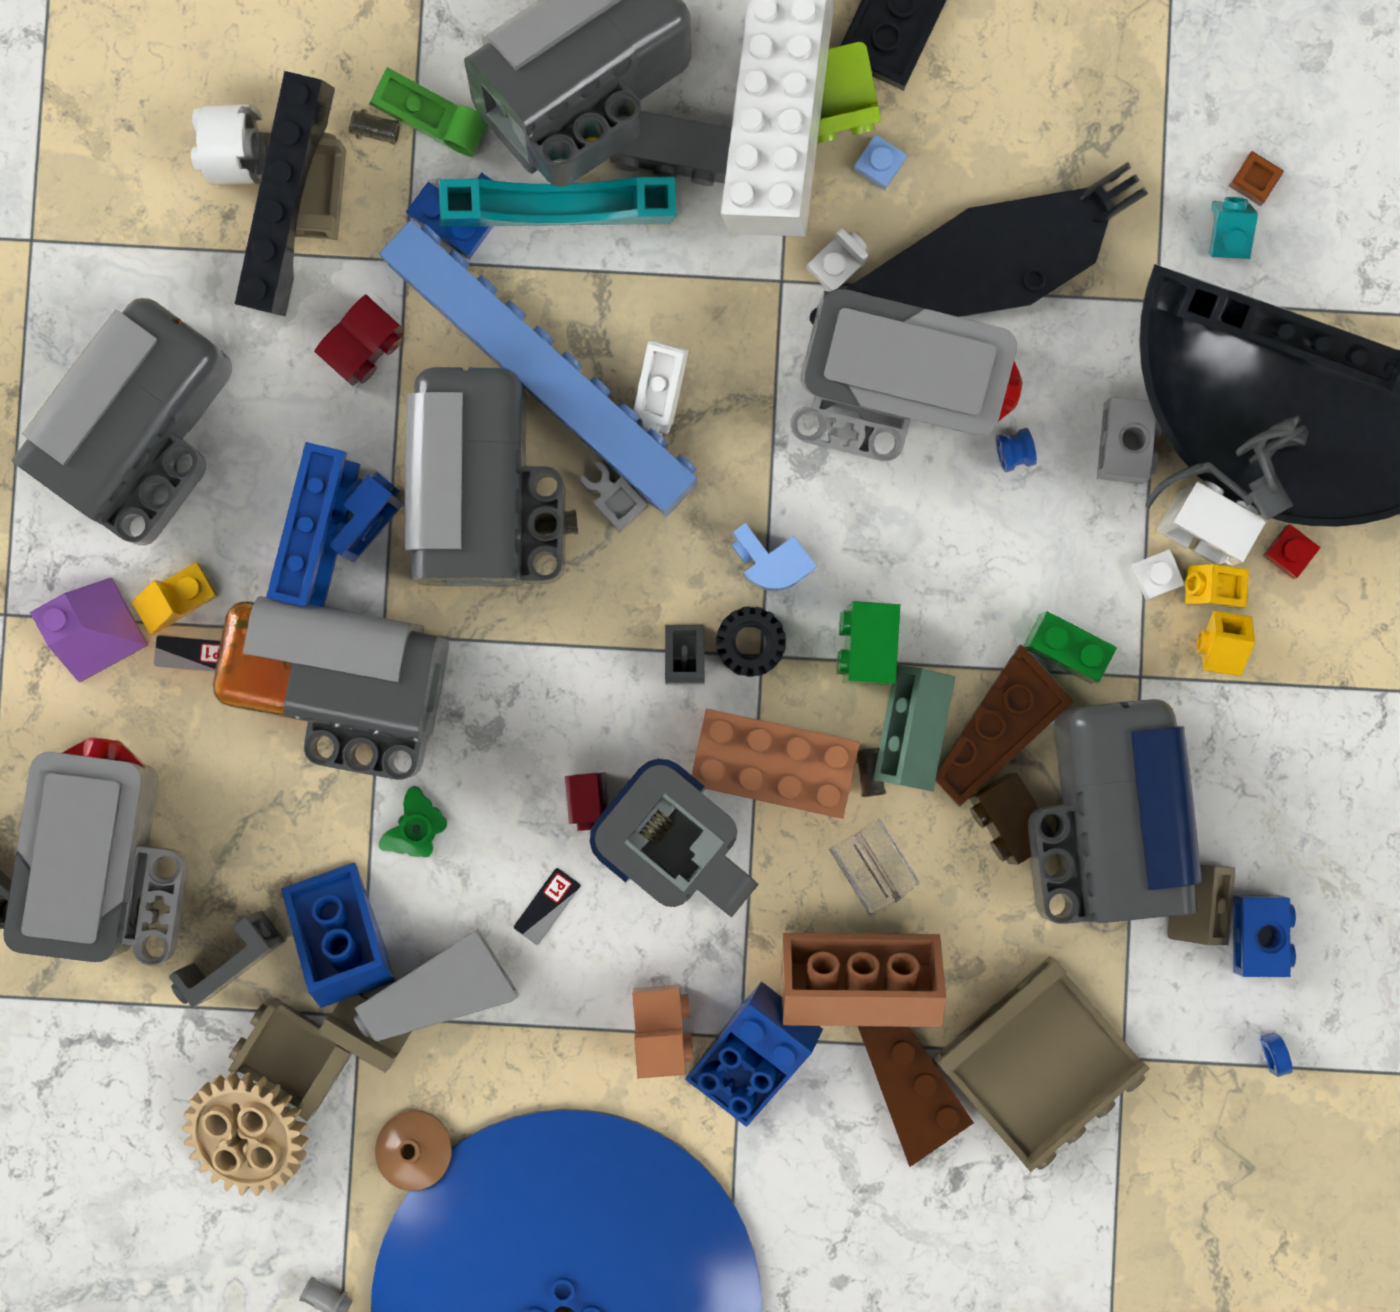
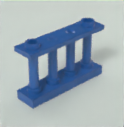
(315, 509)

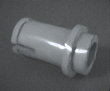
(324, 1297)

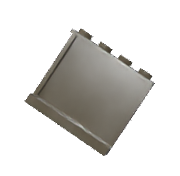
(1041, 1064)

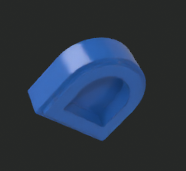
(1276, 1054)

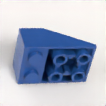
(753, 1056)

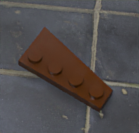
(1005, 722)
(914, 1091)

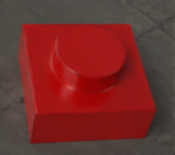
(1291, 551)

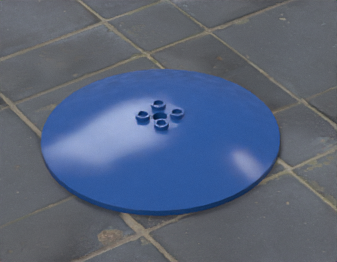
(571, 1217)

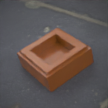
(1256, 178)

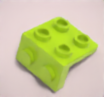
(848, 93)

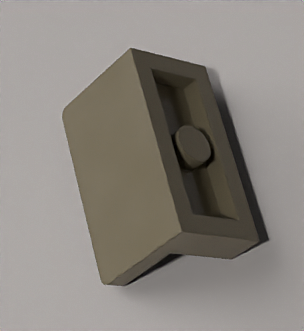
(1214, 907)
(343, 1031)

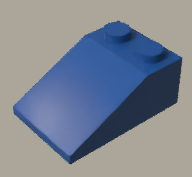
(337, 936)

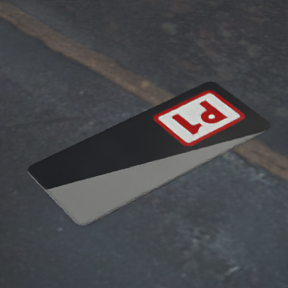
(186, 653)
(546, 906)

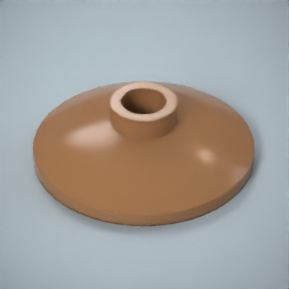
(431, 1145)

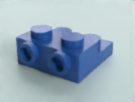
(373, 506)

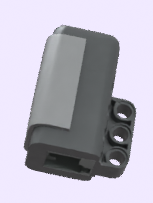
(569, 75)
(122, 420)
(469, 484)

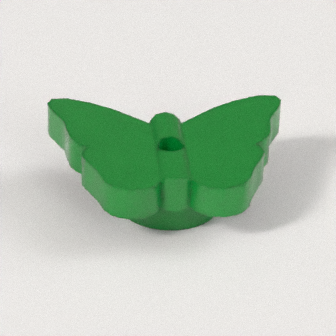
(417, 811)

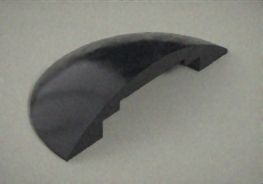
(1238, 365)

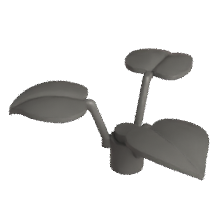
(1266, 491)

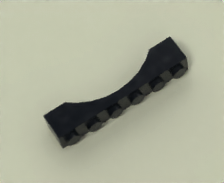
(295, 134)

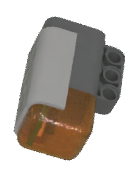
(340, 672)

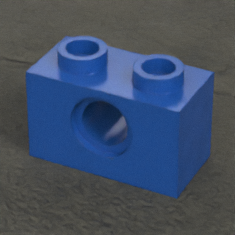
(1251, 915)

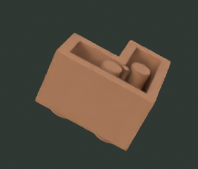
(659, 1031)

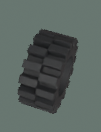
(757, 618)

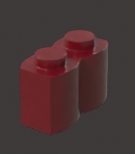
(359, 341)
(585, 798)

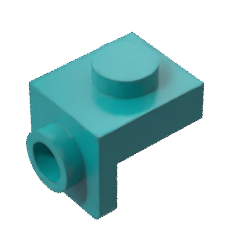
(1233, 228)

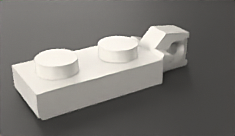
(660, 386)

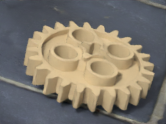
(238, 1141)

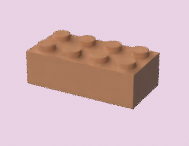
(775, 763)
(862, 980)

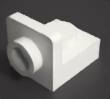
(839, 260)

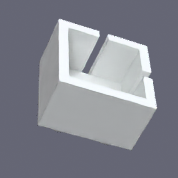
(1223, 526)

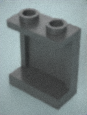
(261, 939)

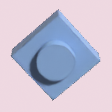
(880, 162)

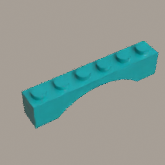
(527, 204)

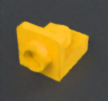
(1216, 585)

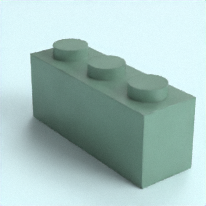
(914, 728)

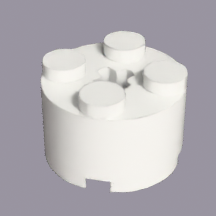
(228, 144)

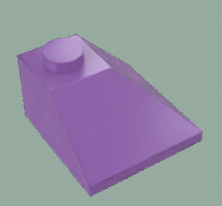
(89, 628)

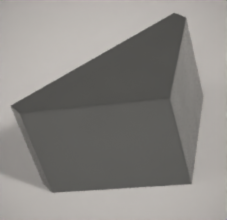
(684, 655)

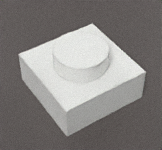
(1157, 574)

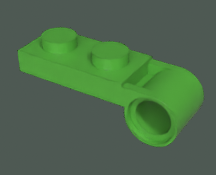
(429, 113)

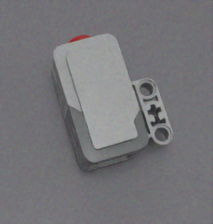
(902, 366)
(90, 859)

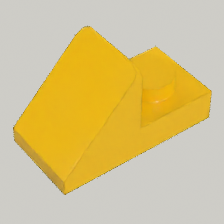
(173, 598)

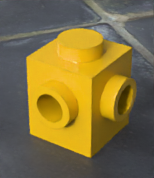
(1226, 643)

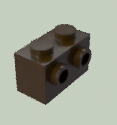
(1005, 812)

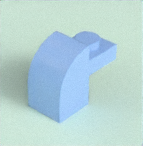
(774, 570)

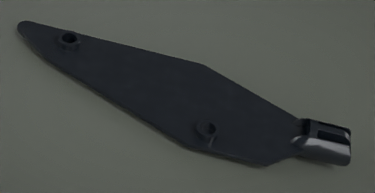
(1002, 251)

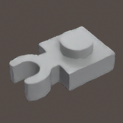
(617, 500)

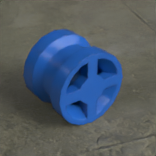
(1016, 450)

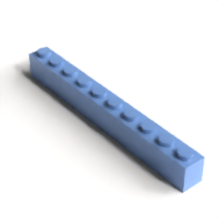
(543, 372)

